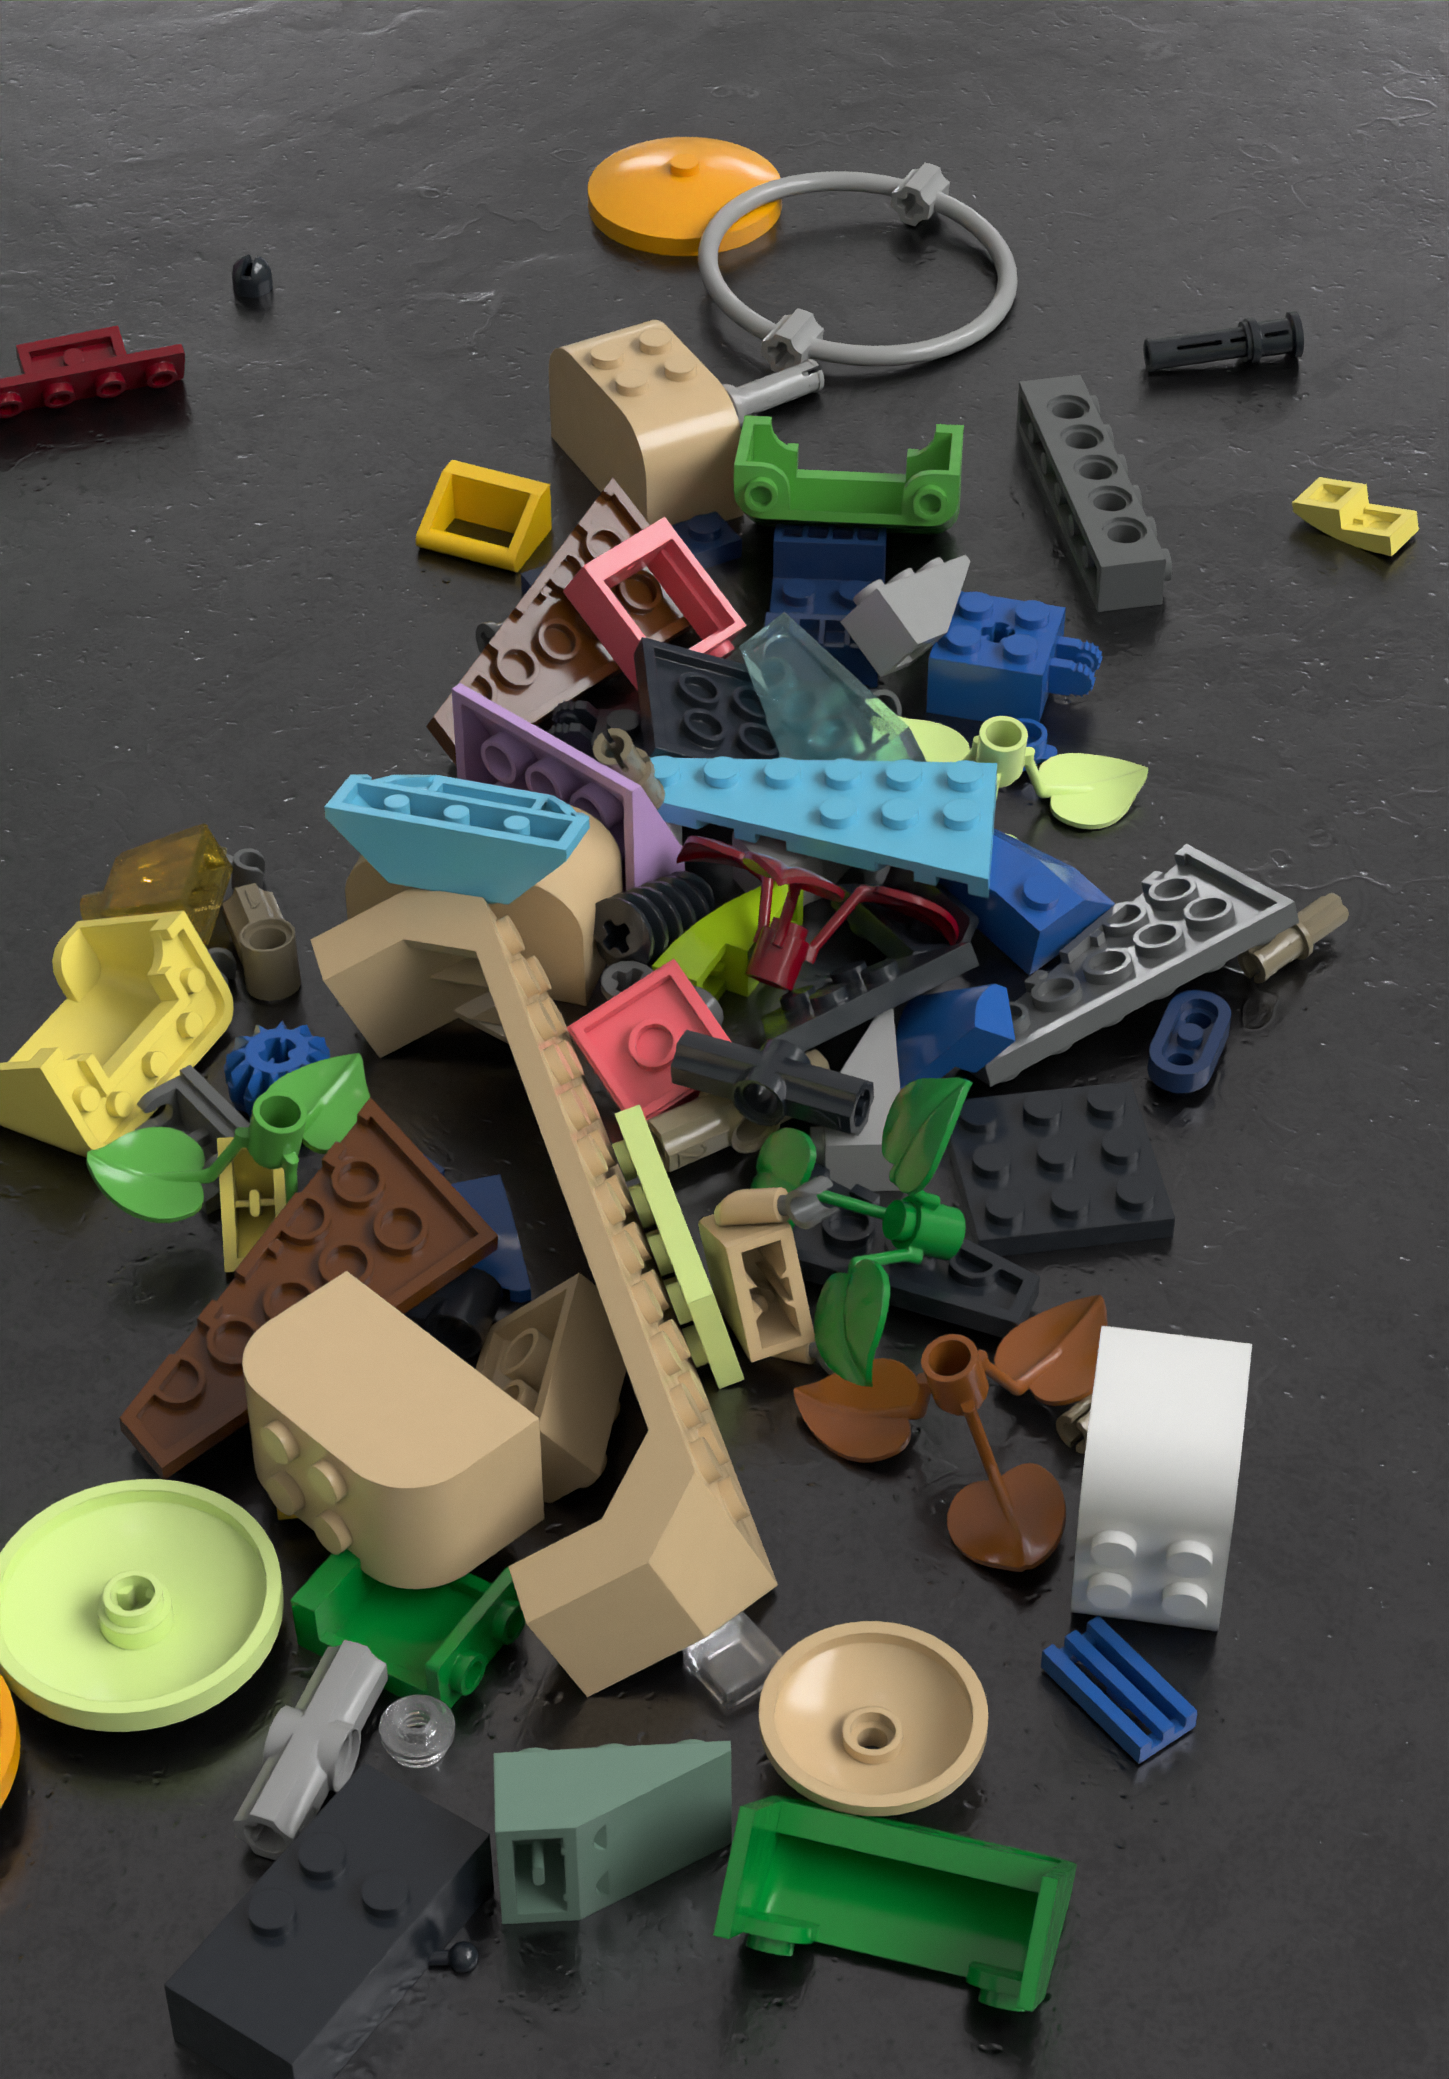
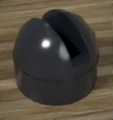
(252, 277)

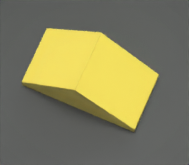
(249, 1203)

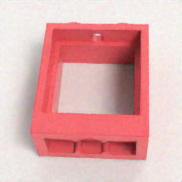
(678, 574)

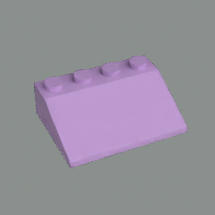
(513, 753)

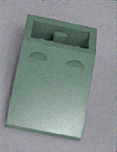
(604, 1822)

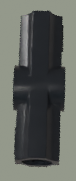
(772, 1082)

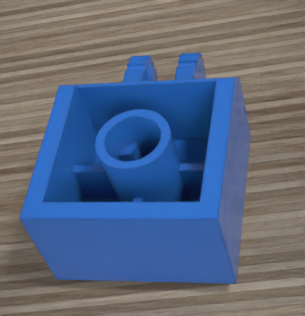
(1006, 660)

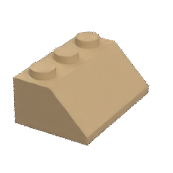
(568, 1372)

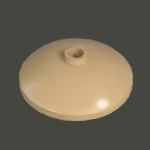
(873, 1689)

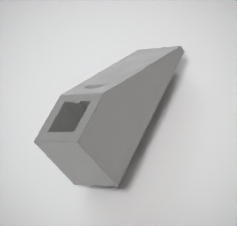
(906, 615)

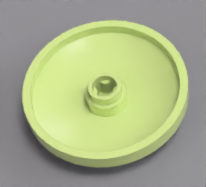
(136, 1605)

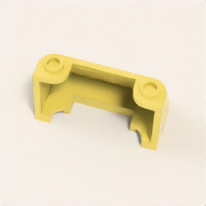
(133, 1017)

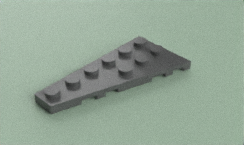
(1141, 954)

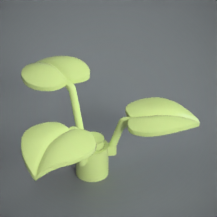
(1082, 787)

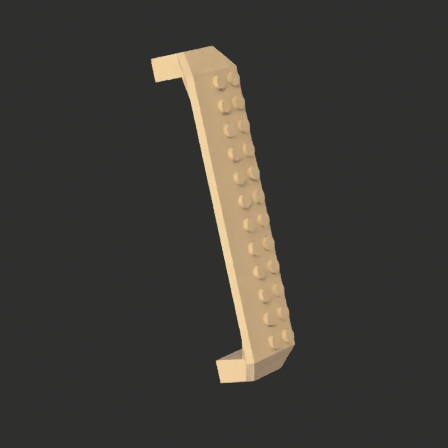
(678, 1534)

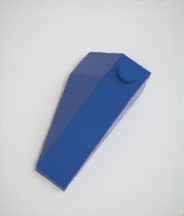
(1032, 903)

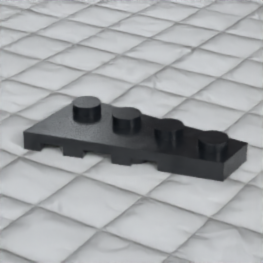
(967, 1290)

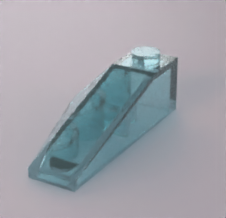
(817, 704)

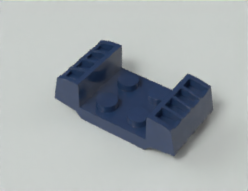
(818, 577)

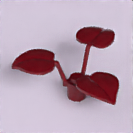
(783, 946)

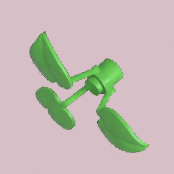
(161, 1171)

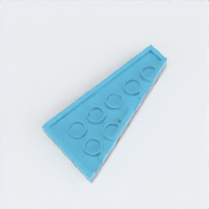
(847, 810)

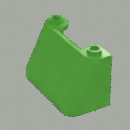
(919, 502)

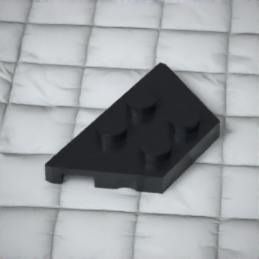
(861, 993)

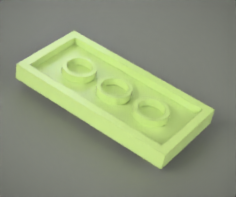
(674, 1249)

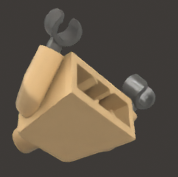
(759, 1270)

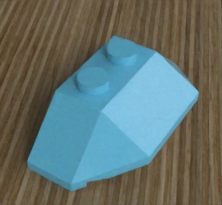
(456, 833)

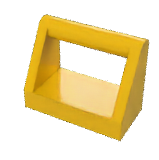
(491, 501)

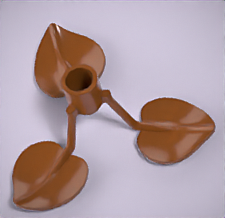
(1012, 1517)

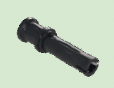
(1247, 341)

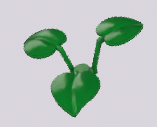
(914, 1138)

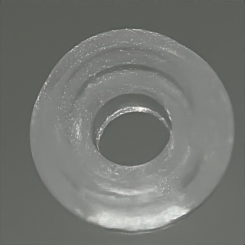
(421, 1745)

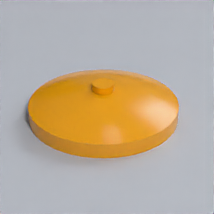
(669, 190)

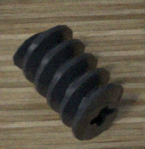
(650, 917)

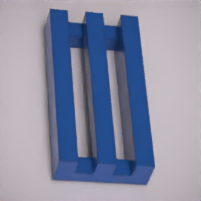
(1128, 1682)

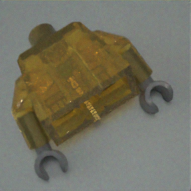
(177, 874)

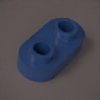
(1189, 1041)

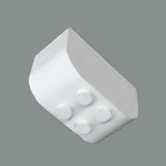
(1160, 1477)

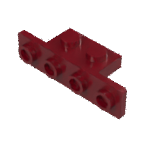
(84, 367)

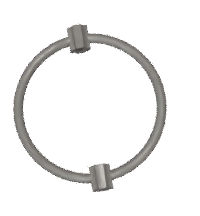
(798, 334)

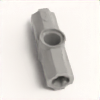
(311, 1749)

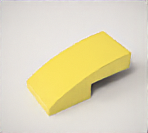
(1345, 514)

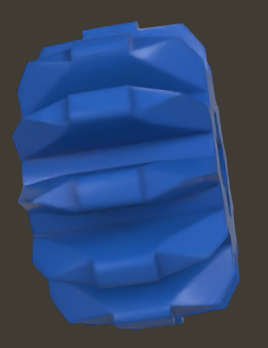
(267, 1057)

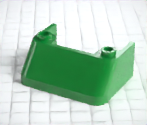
(896, 1895)

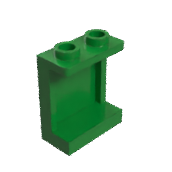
(428, 1637)

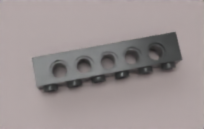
(1092, 494)

